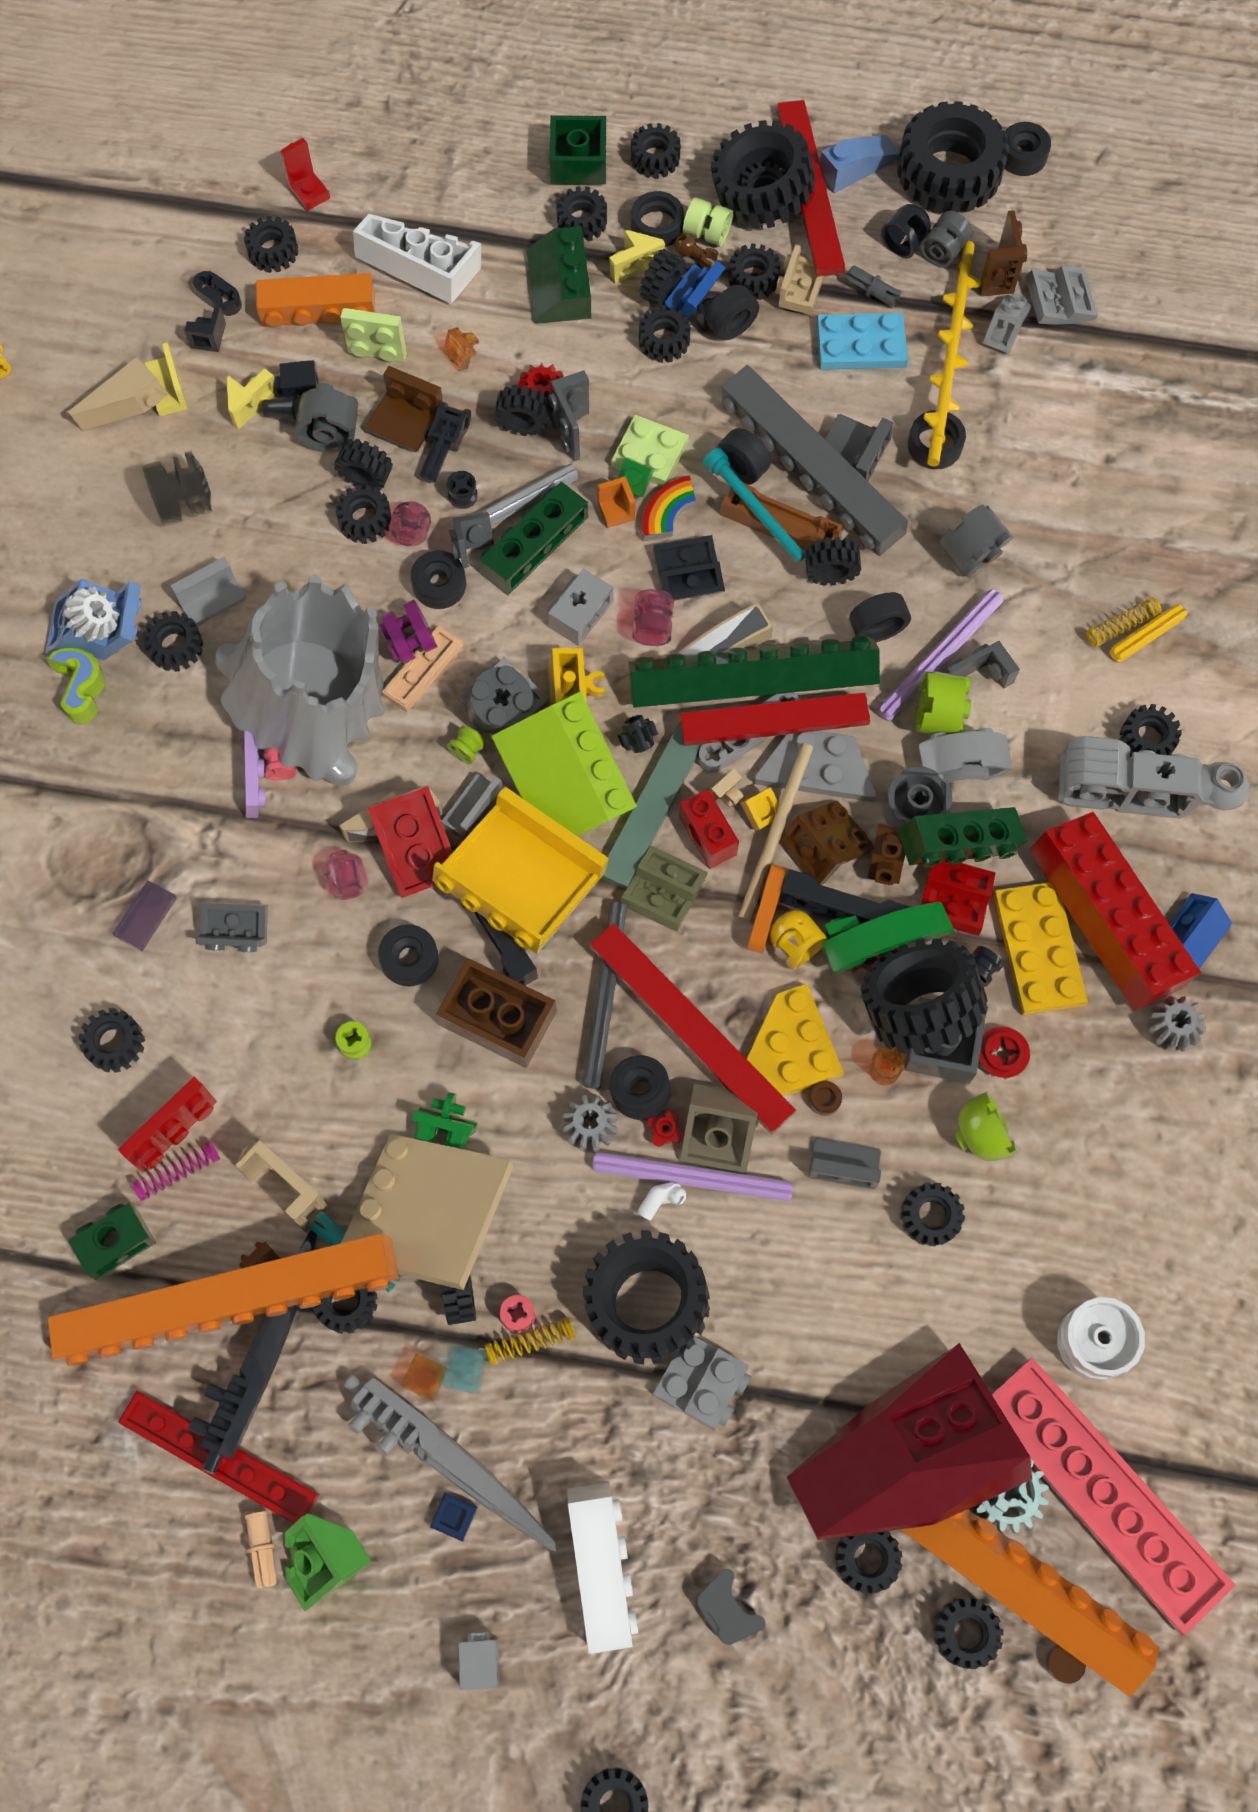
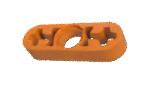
(767, 908)

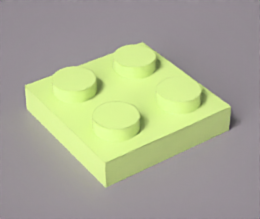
(373, 335)
(652, 446)

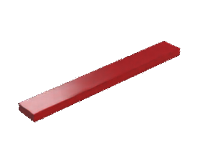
(817, 214)
(692, 1028)

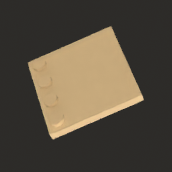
(432, 1206)

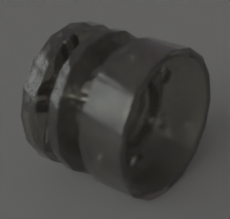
(177, 488)

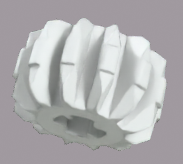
(90, 614)

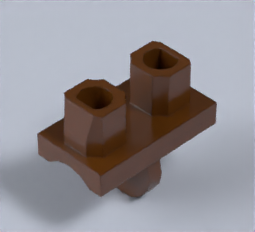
(887, 856)

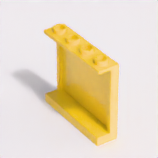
(521, 871)

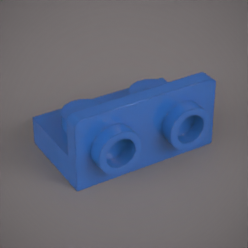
(693, 288)

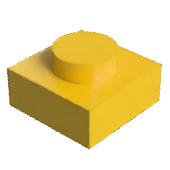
(761, 808)

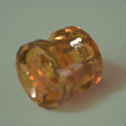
(882, 1071)

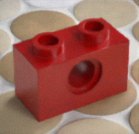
(708, 829)

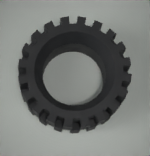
(763, 145)
(917, 973)
(628, 1260)

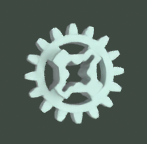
(1021, 1502)

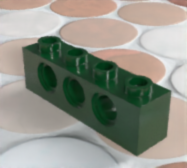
(531, 552)
(962, 836)

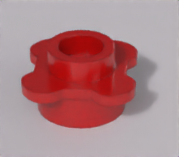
(662, 1137)

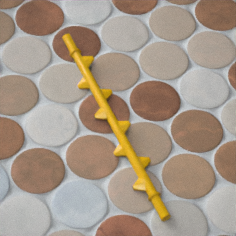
(952, 359)

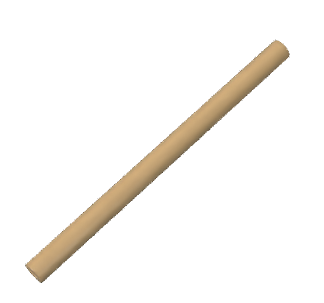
(775, 832)

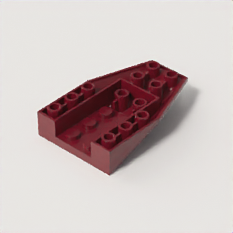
(913, 1456)

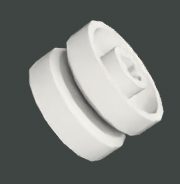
(1121, 1342)

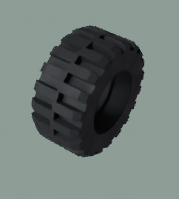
(957, 130)

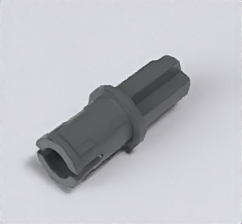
(873, 285)

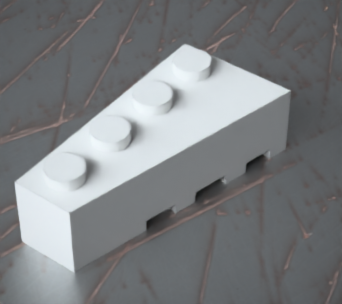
(417, 257)
(600, 1569)

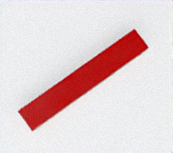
(774, 719)
(242, 1473)

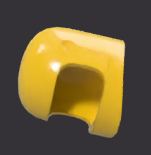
(804, 930)

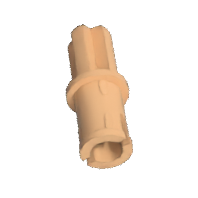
(261, 1549)

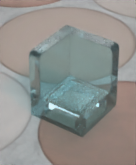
(466, 1370)

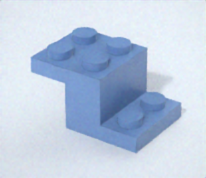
(126, 605)

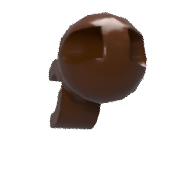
(686, 246)

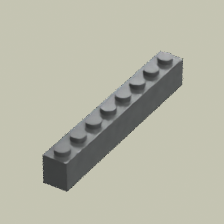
(813, 460)

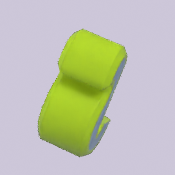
(85, 682)

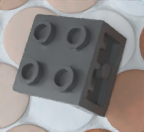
(569, 403)
(859, 443)

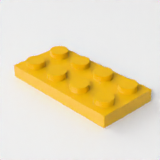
(1040, 949)

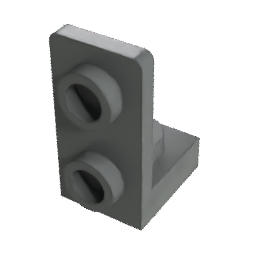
(469, 533)
(999, 663)

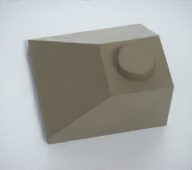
(718, 1130)

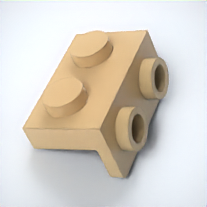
(800, 285)

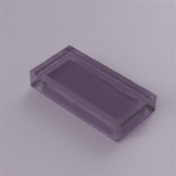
(144, 915)

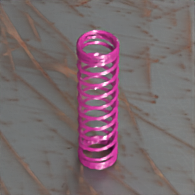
(139, 1189)

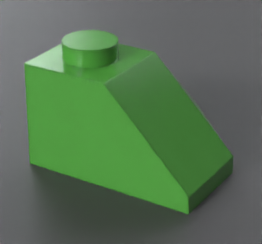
(321, 1558)

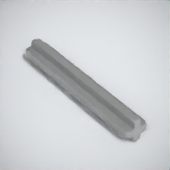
(530, 494)

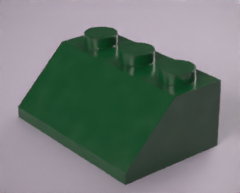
(559, 276)

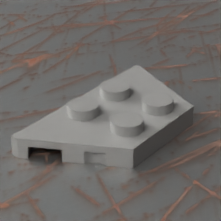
(832, 769)

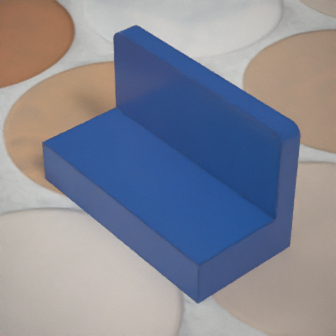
(1200, 926)

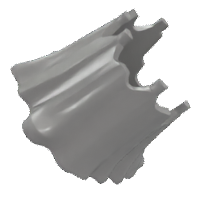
(306, 678)

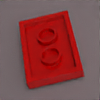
(411, 838)
(168, 1125)

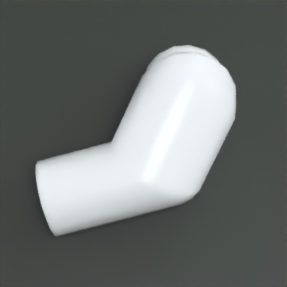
(659, 1195)

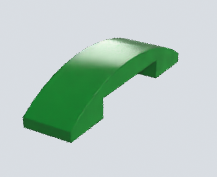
(885, 934)

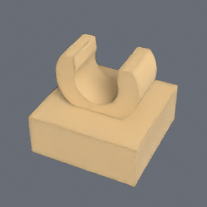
(725, 788)

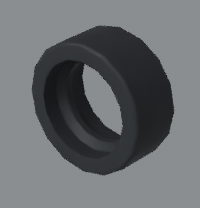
(661, 202)
(948, 457)
(880, 616)

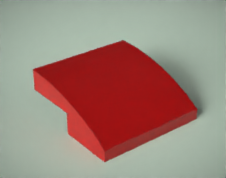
(963, 893)

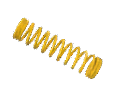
(1147, 604)
(568, 1330)

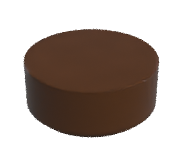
(825, 1098)
(1064, 1666)

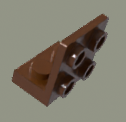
(1005, 263)
(405, 409)
(825, 840)

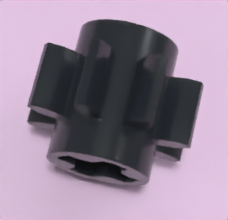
(637, 733)

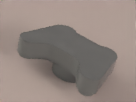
(724, 1612)

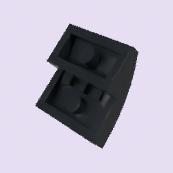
(689, 568)

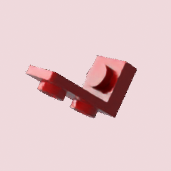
(301, 177)

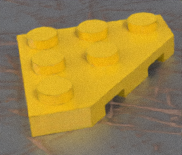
(794, 1044)

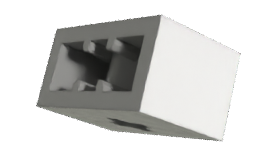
(580, 606)

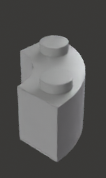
(967, 755)

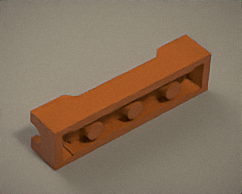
(799, 525)

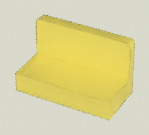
(167, 374)

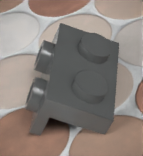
(233, 926)

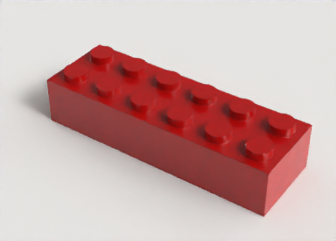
(1114, 911)

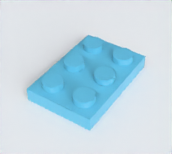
(862, 341)

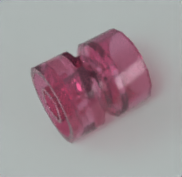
(653, 617)

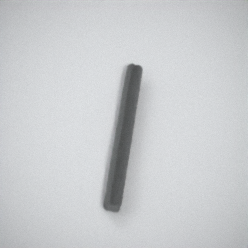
(602, 1008)

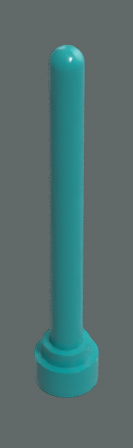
(717, 463)

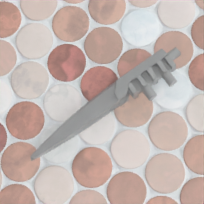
(439, 1451)

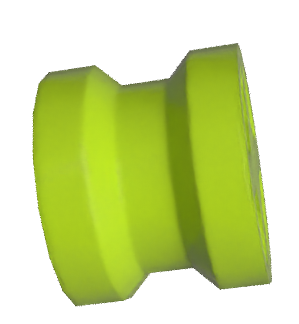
(466, 744)
(356, 1046)

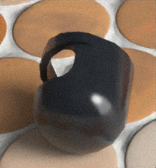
(908, 221)

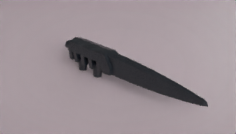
(245, 1391)

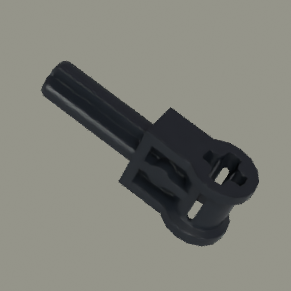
(444, 435)

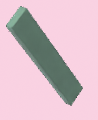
(650, 810)

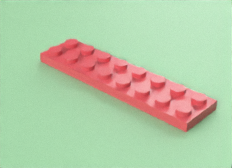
(1112, 1499)

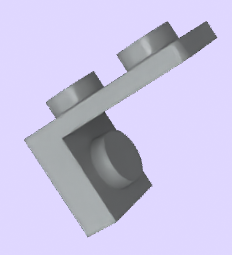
(1007, 322)

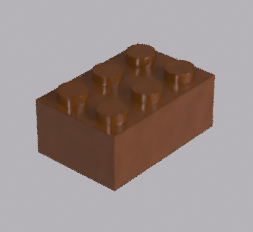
(496, 1012)

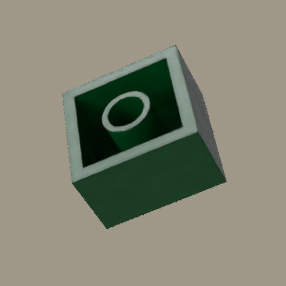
(577, 149)

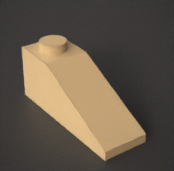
(123, 395)

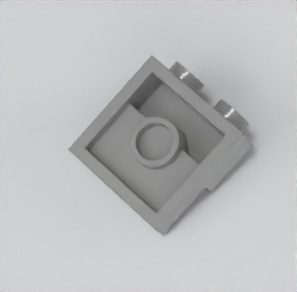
(703, 1383)

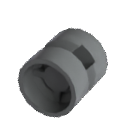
(946, 239)

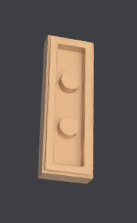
(419, 673)

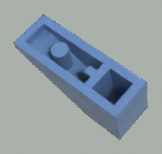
(855, 159)

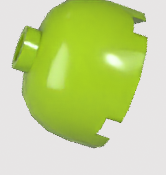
(984, 1129)

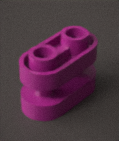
(394, 628)

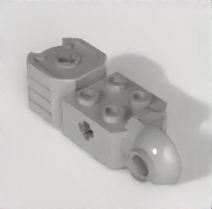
(1104, 776)

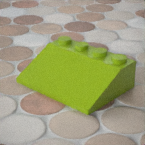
(565, 766)

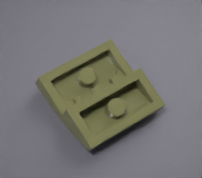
(664, 888)

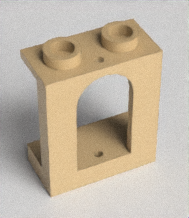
(306, 1206)

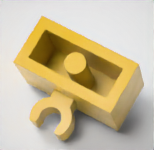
(568, 675)

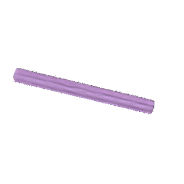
(940, 654)
(692, 1176)

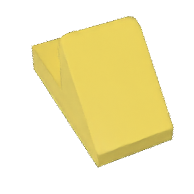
(636, 256)
(248, 400)

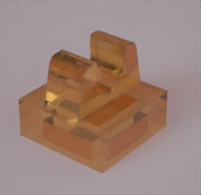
(459, 347)

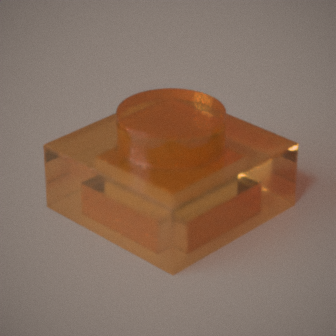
(424, 1377)

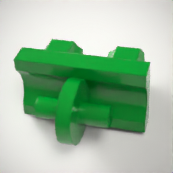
(428, 1121)

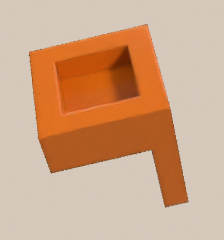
(616, 502)

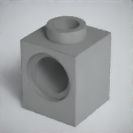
(478, 1662)

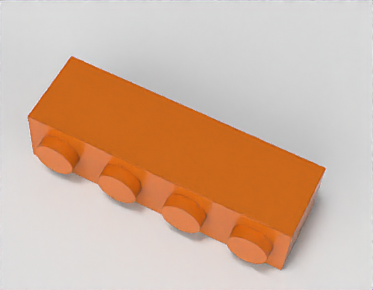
(313, 298)

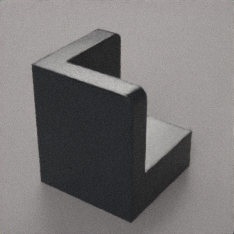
(206, 332)

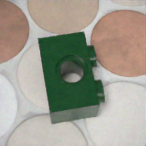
(132, 1240)

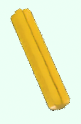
(1148, 633)

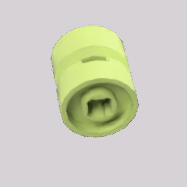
(698, 219)

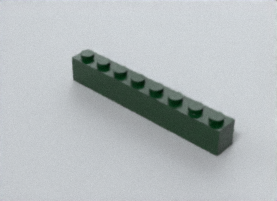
(754, 672)

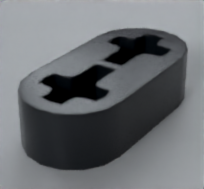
(220, 289)

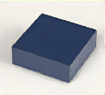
(453, 1517)

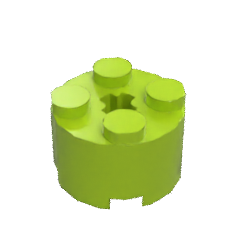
(942, 703)

